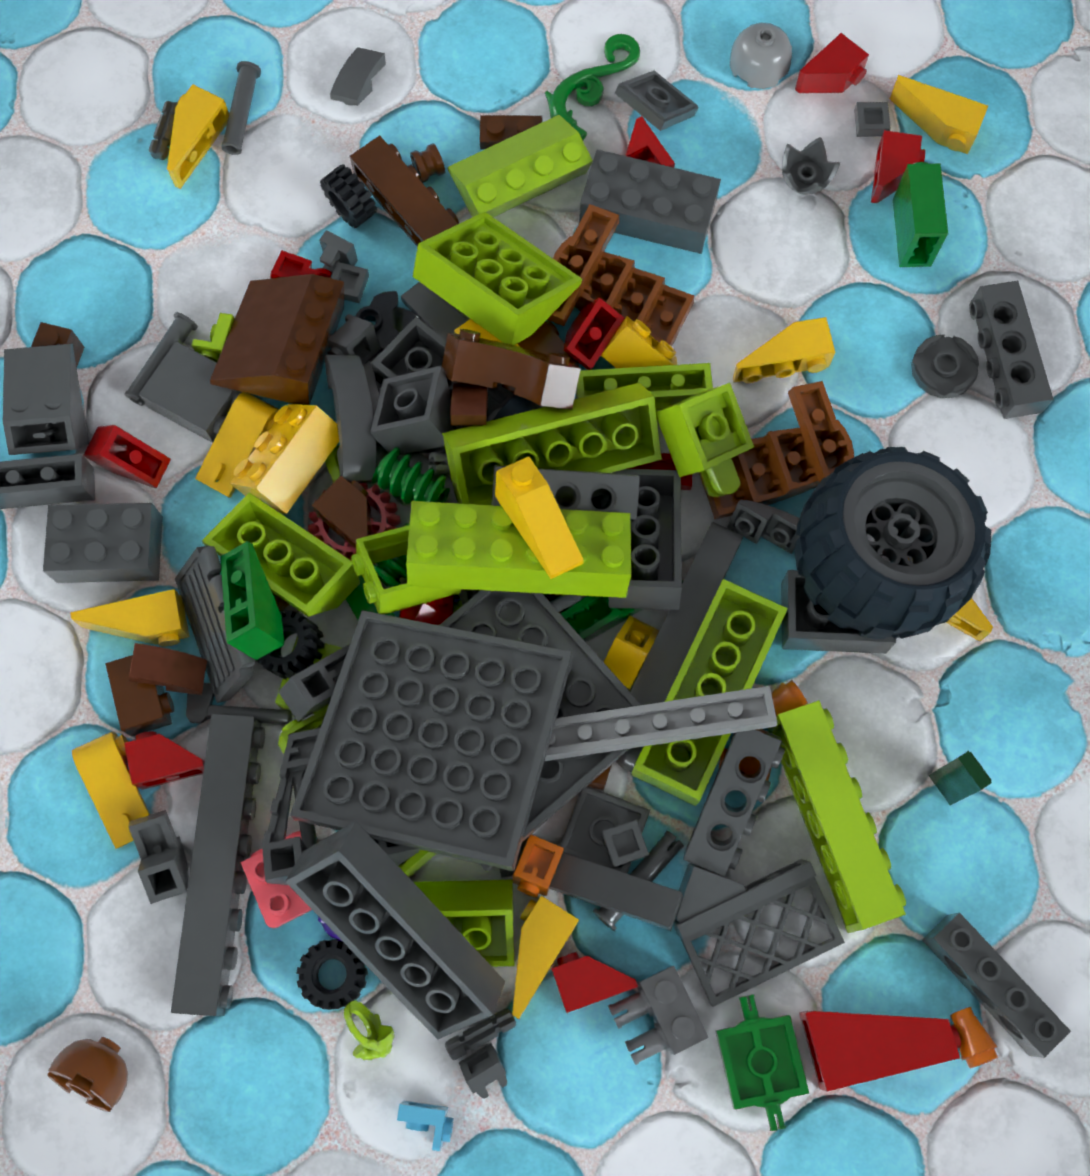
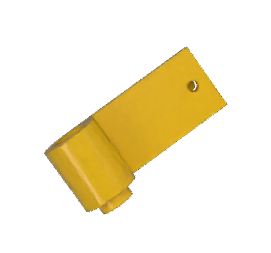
(235, 441)
(109, 785)

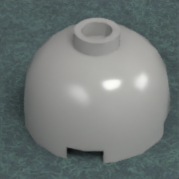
(761, 55)

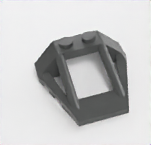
(282, 853)

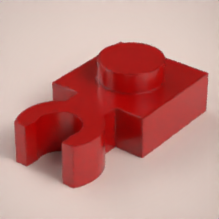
(294, 265)

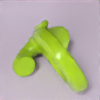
(379, 1036)

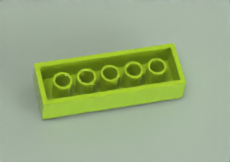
(596, 435)
(484, 551)
(720, 660)
(836, 819)

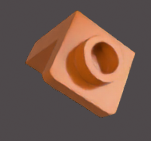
(537, 866)

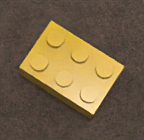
(287, 456)

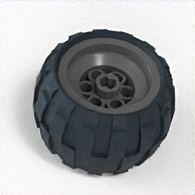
(910, 510)

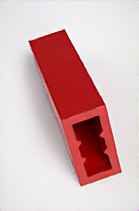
(869, 1047)

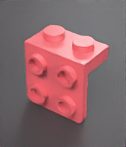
(276, 901)

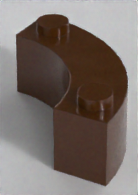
(531, 374)

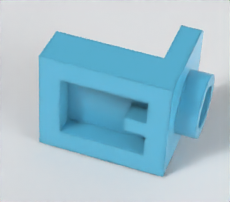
(421, 1115)

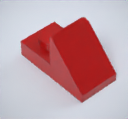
(646, 146)

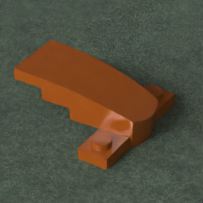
(617, 280)
(790, 459)

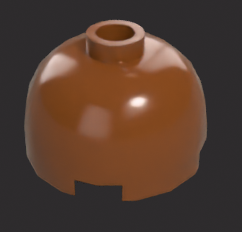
(91, 1071)

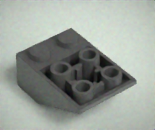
(42, 400)

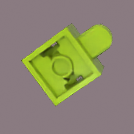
(705, 436)

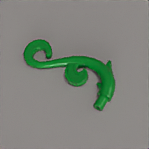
(589, 79)

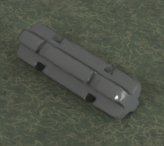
(163, 132)
(480, 1034)

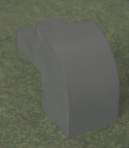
(162, 856)

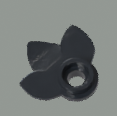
(388, 317)

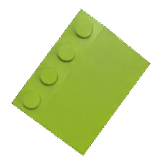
(494, 277)

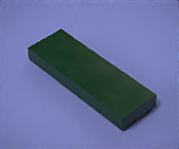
(960, 778)

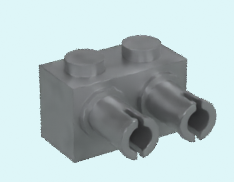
(675, 1016)

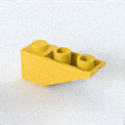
(797, 348)

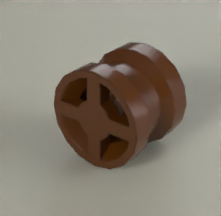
(428, 162)

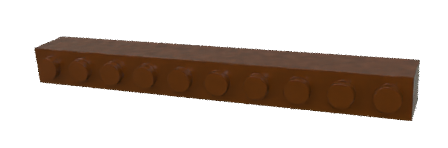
(421, 214)

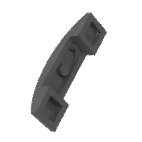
(353, 417)

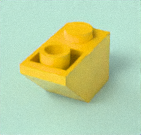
(637, 348)

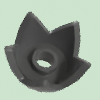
(810, 162)

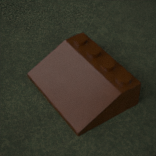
(281, 337)

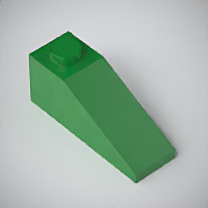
(250, 609)

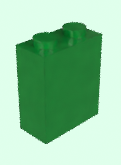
(920, 215)

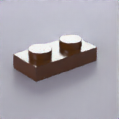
(501, 127)

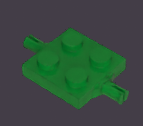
(762, 1062)

